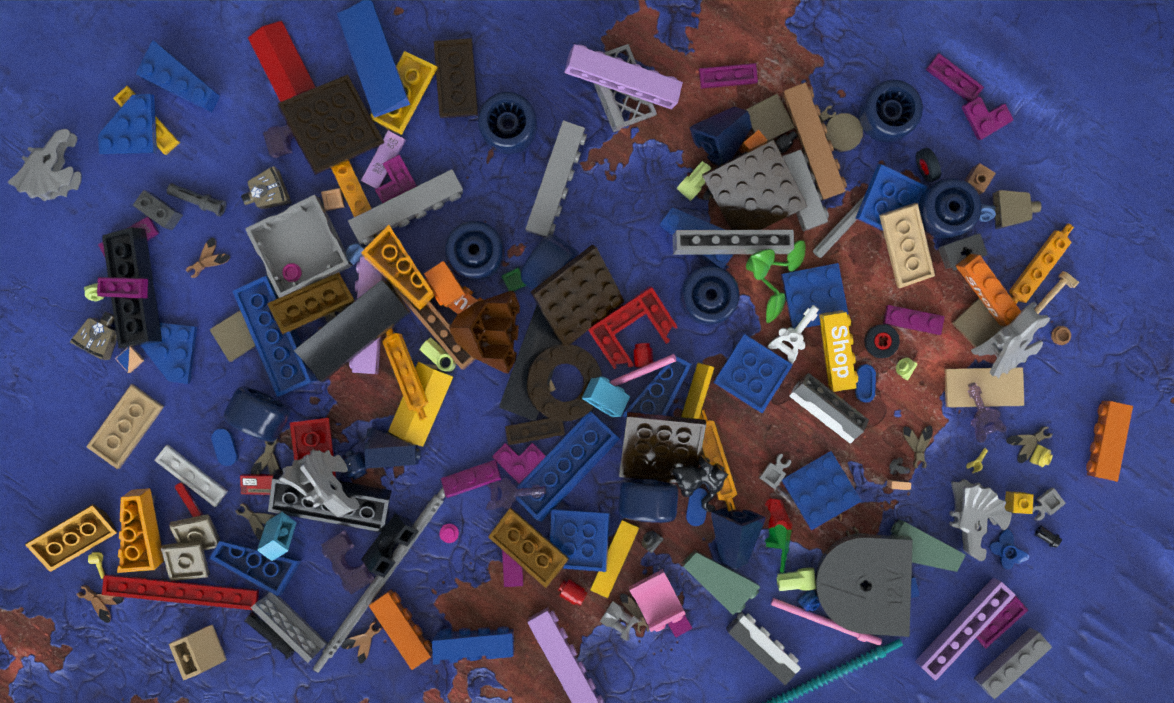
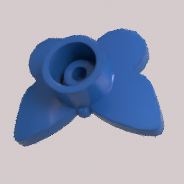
(1007, 550)

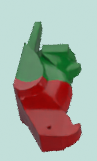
(779, 529)

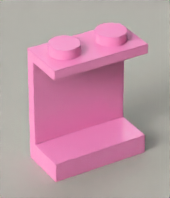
(657, 601)

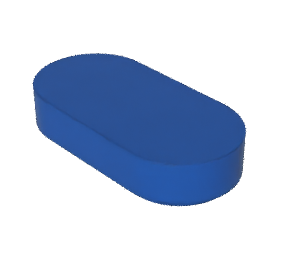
(866, 383)
(224, 447)
(695, 513)

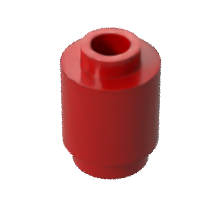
(643, 355)
(572, 592)

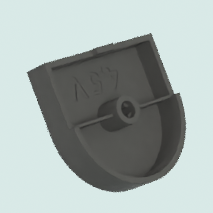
(883, 603)

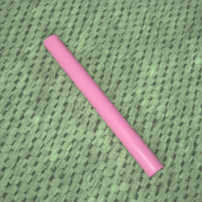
(643, 370)

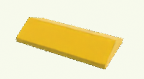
(415, 77)
(406, 422)

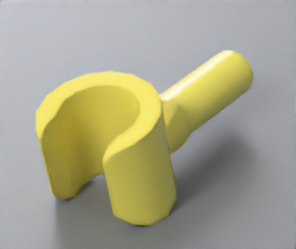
(977, 463)
(97, 558)

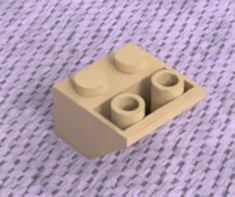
(197, 652)

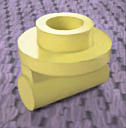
(1041, 456)

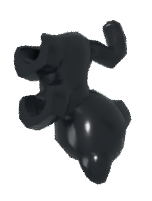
(691, 478)

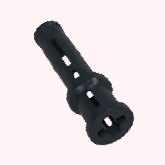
(269, 634)

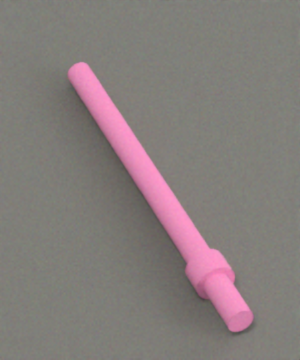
(825, 621)

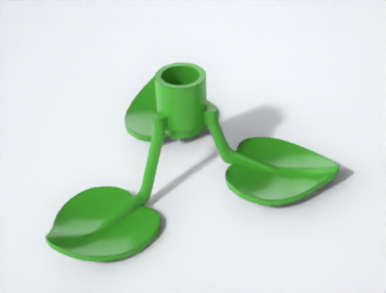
(760, 264)

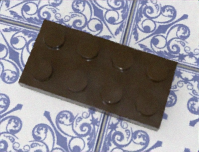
(455, 78)

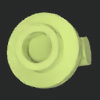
(91, 292)
(905, 368)

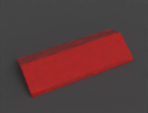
(281, 61)
(311, 436)

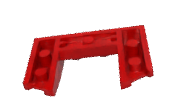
(644, 303)

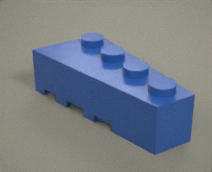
(680, 220)
(661, 390)
(472, 644)

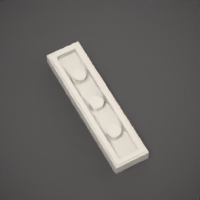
(191, 475)

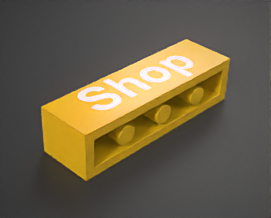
(838, 351)

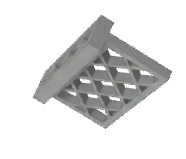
(611, 106)
(289, 626)

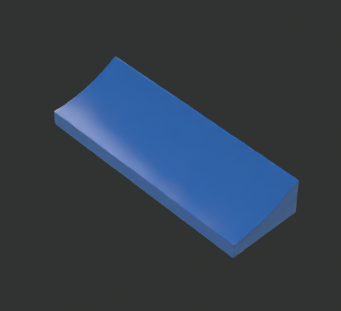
(373, 58)
(275, 349)
(567, 465)

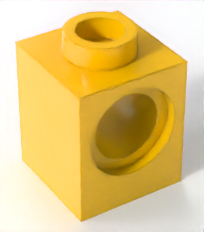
(1019, 502)

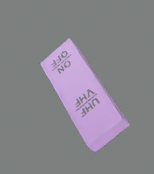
(376, 171)

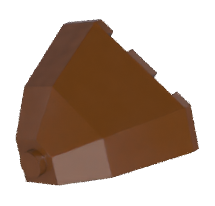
(489, 330)

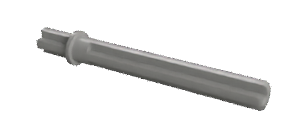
(834, 235)

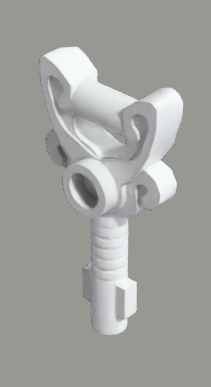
(794, 335)

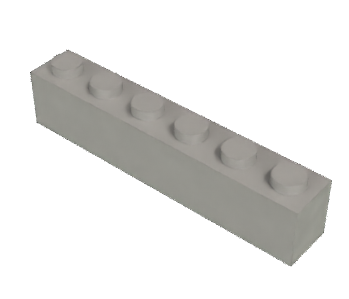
(555, 179)
(406, 207)
(732, 241)

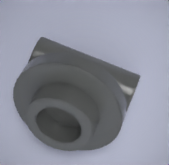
(896, 466)
(651, 541)

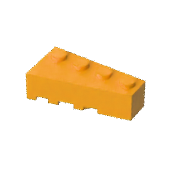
(394, 263)
(139, 533)

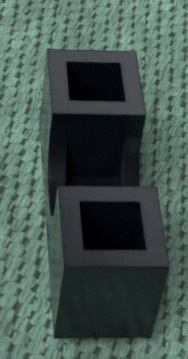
(379, 555)

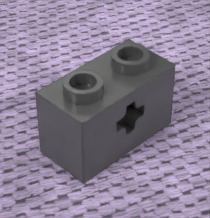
(157, 210)
(951, 252)

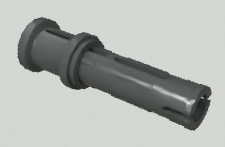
(204, 201)

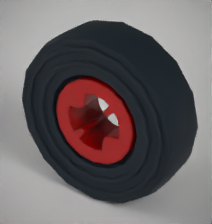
(928, 164)
(891, 343)

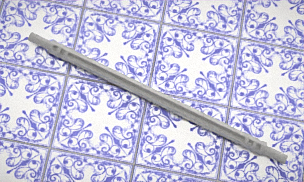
(377, 584)

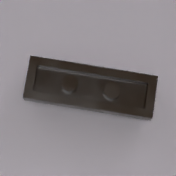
(534, 430)

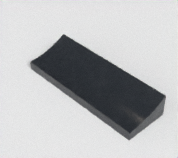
(129, 257)
(353, 330)
(537, 338)
(369, 516)

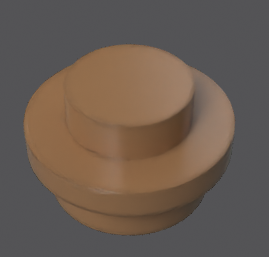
(1061, 335)

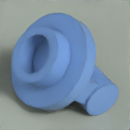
(987, 213)
(354, 253)

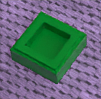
(513, 280)

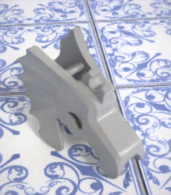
(42, 174)
(1012, 340)
(313, 479)
(973, 508)

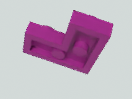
(985, 122)
(400, 177)
(518, 465)

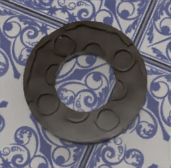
(538, 375)

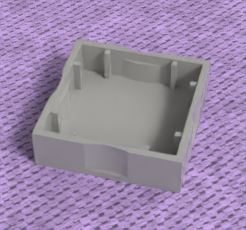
(299, 237)

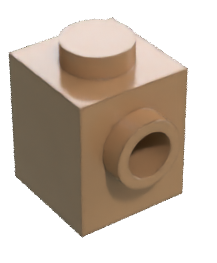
(980, 177)

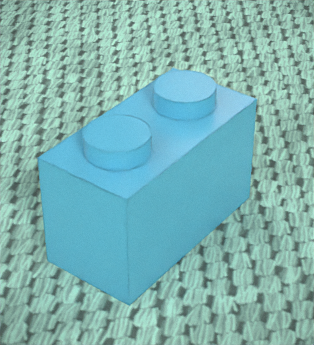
(606, 397)
(277, 536)

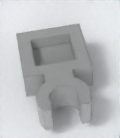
(773, 473)
(1049, 503)

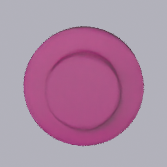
(291, 272)
(449, 533)

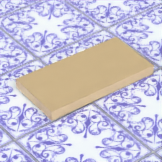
(907, 245)
(1004, 391)
(125, 426)

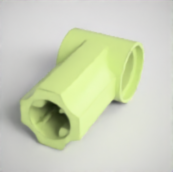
(692, 185)
(437, 354)
(801, 579)

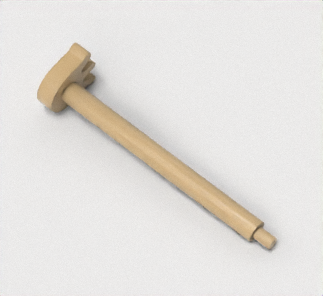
(1065, 278)

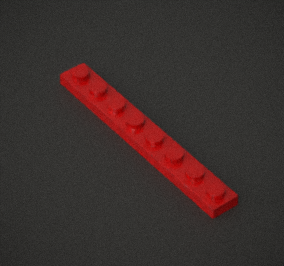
(179, 592)

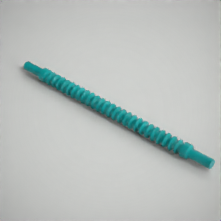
(880, 651)

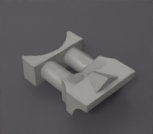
(612, 617)

